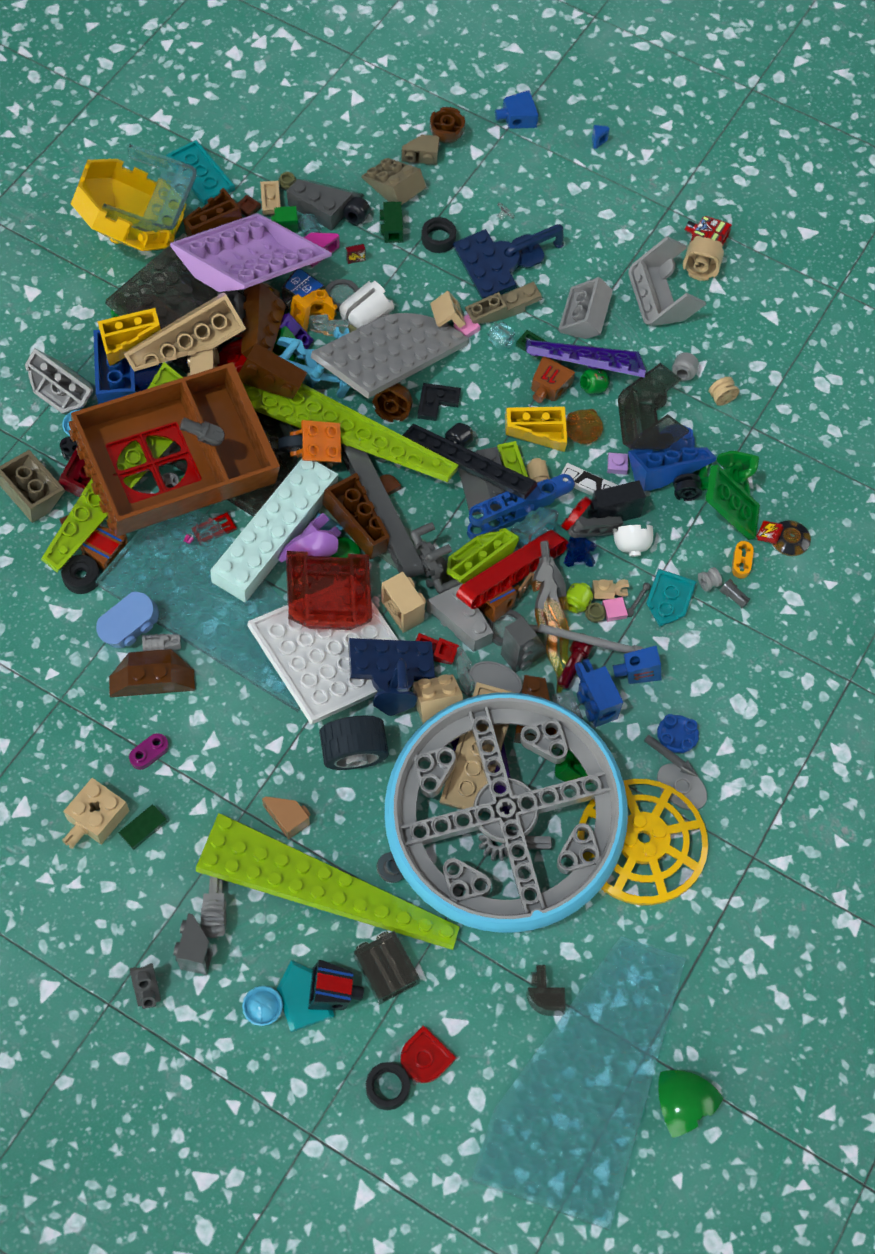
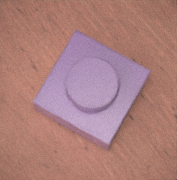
(617, 463)

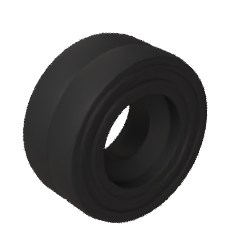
(84, 584)

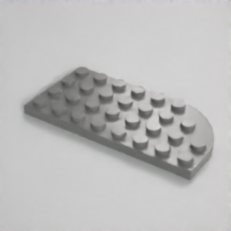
(388, 351)

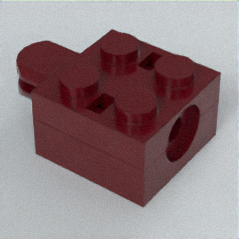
(74, 477)

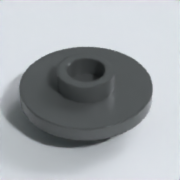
(388, 869)

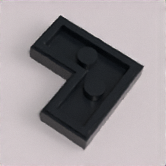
(435, 395)

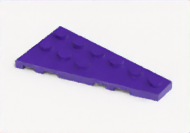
(593, 357)

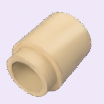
(537, 470)

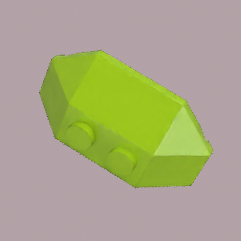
(481, 554)

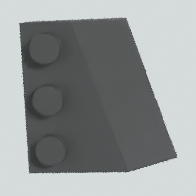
(321, 200)

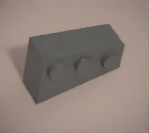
(521, 645)

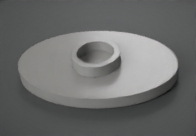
(496, 675)
(687, 784)

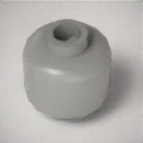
(685, 366)

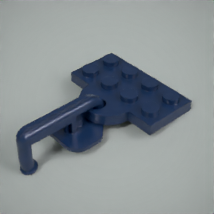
(492, 262)

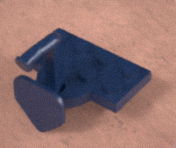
(393, 664)

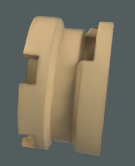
(724, 391)

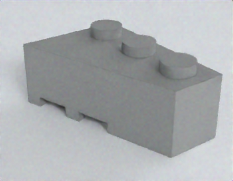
(465, 622)

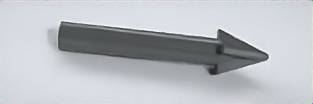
(684, 766)

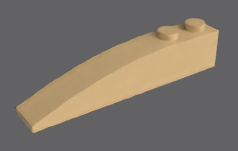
(192, 333)

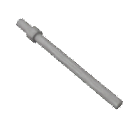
(588, 639)

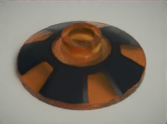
(795, 544)

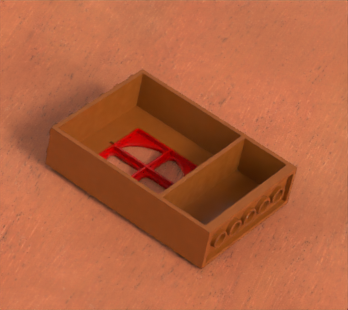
(212, 472)

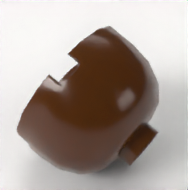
(447, 124)
(393, 403)

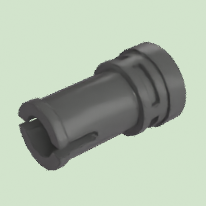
(731, 590)

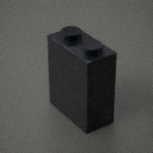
(618, 501)

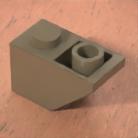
(421, 150)

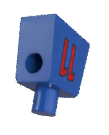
(640, 666)

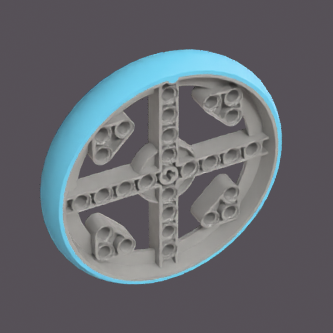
(473, 907)

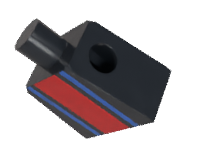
(332, 987)

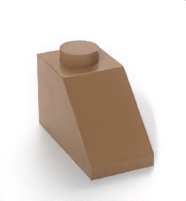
(287, 815)

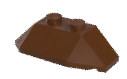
(151, 674)

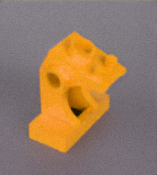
(314, 303)

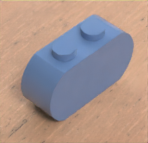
(127, 620)

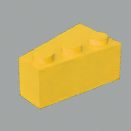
(538, 425)

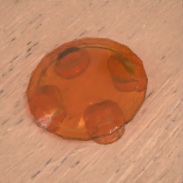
(584, 426)

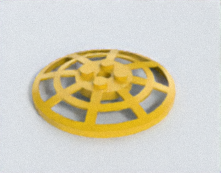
(656, 848)

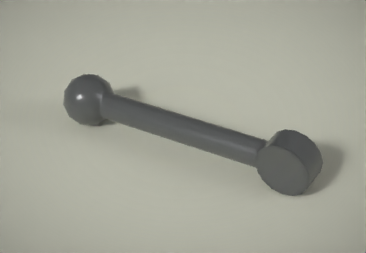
(646, 586)

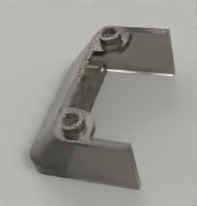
(639, 415)

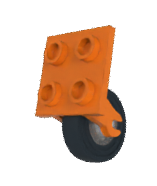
(314, 442)

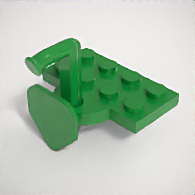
(730, 490)

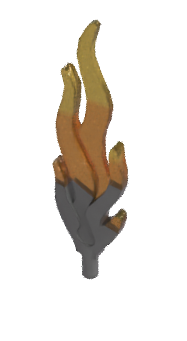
(550, 605)

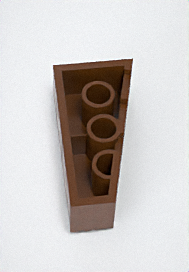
(262, 318)
(356, 515)

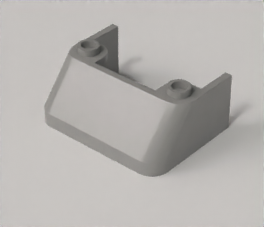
(652, 290)

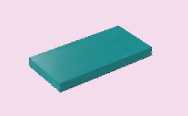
(209, 176)

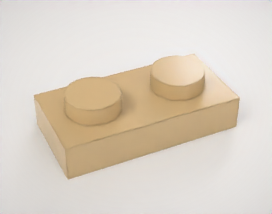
(269, 196)

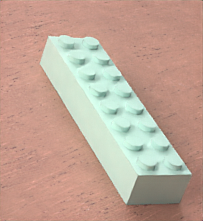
(272, 528)

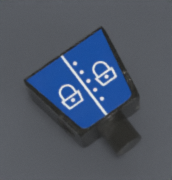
(301, 284)

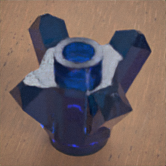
(579, 551)

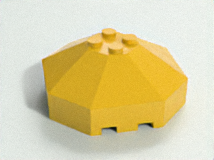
(111, 184)

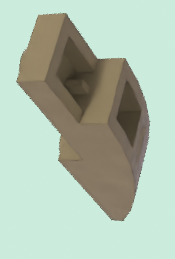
(503, 306)

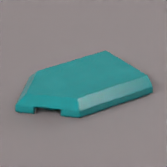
(669, 596)
(295, 993)

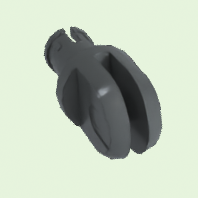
(205, 432)

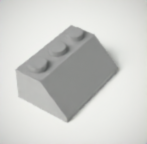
(586, 309)

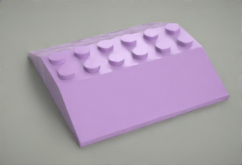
(245, 253)

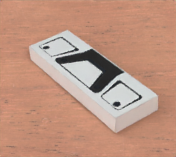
(585, 481)

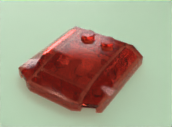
(328, 591)

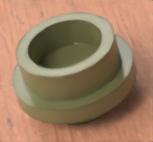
(286, 180)
(595, 612)

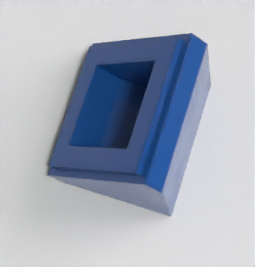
(599, 135)

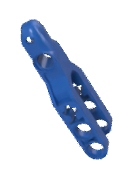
(520, 508)

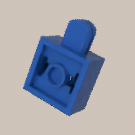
(598, 694)

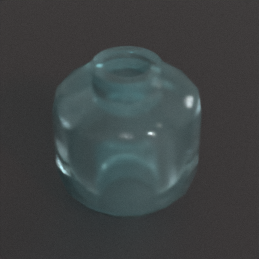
(501, 335)

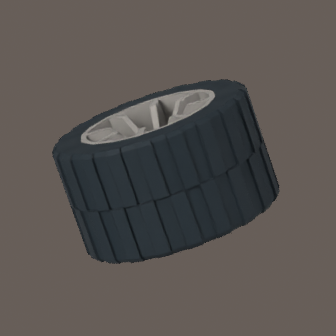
(353, 742)

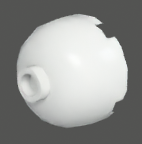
(633, 539)

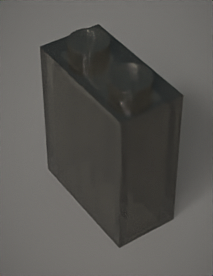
(386, 966)

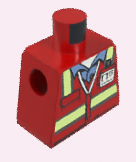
(709, 228)

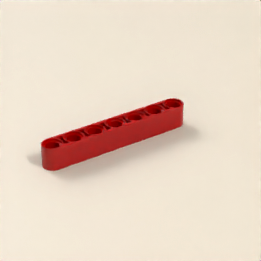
(509, 570)

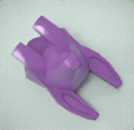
(313, 540)

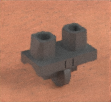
(145, 986)

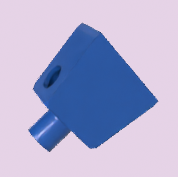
(518, 111)

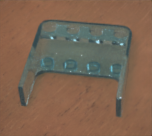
(168, 196)

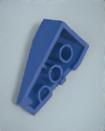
(660, 468)

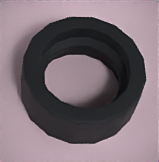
(438, 223)
(383, 1068)

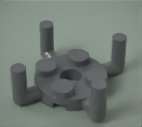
(428, 558)

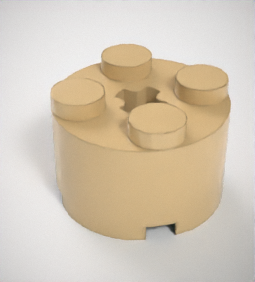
(703, 258)

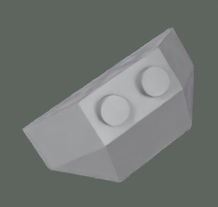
(57, 382)

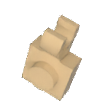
(607, 590)

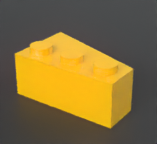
(126, 332)

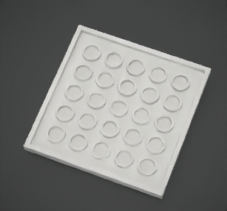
(317, 661)

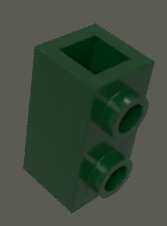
(393, 222)

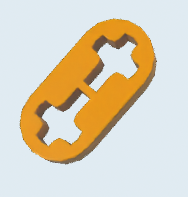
(738, 558)

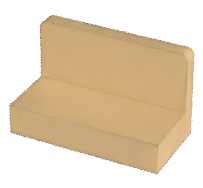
(447, 308)

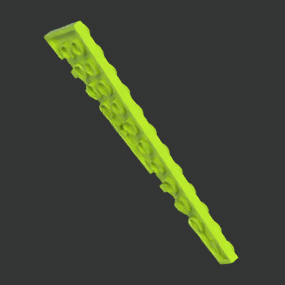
(355, 429)
(86, 513)
(272, 867)

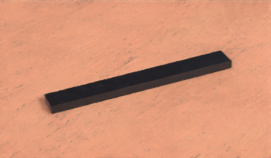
(473, 462)

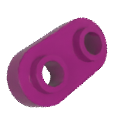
(150, 751)

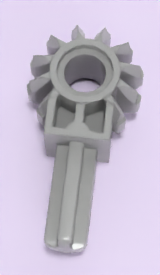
(533, 842)
(214, 910)

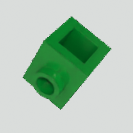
(286, 217)

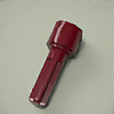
(578, 652)

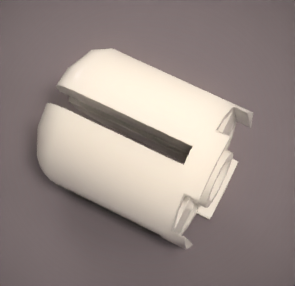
(366, 305)

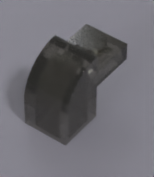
(542, 999)

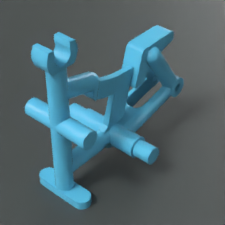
(315, 371)

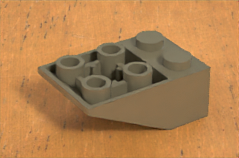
(395, 180)

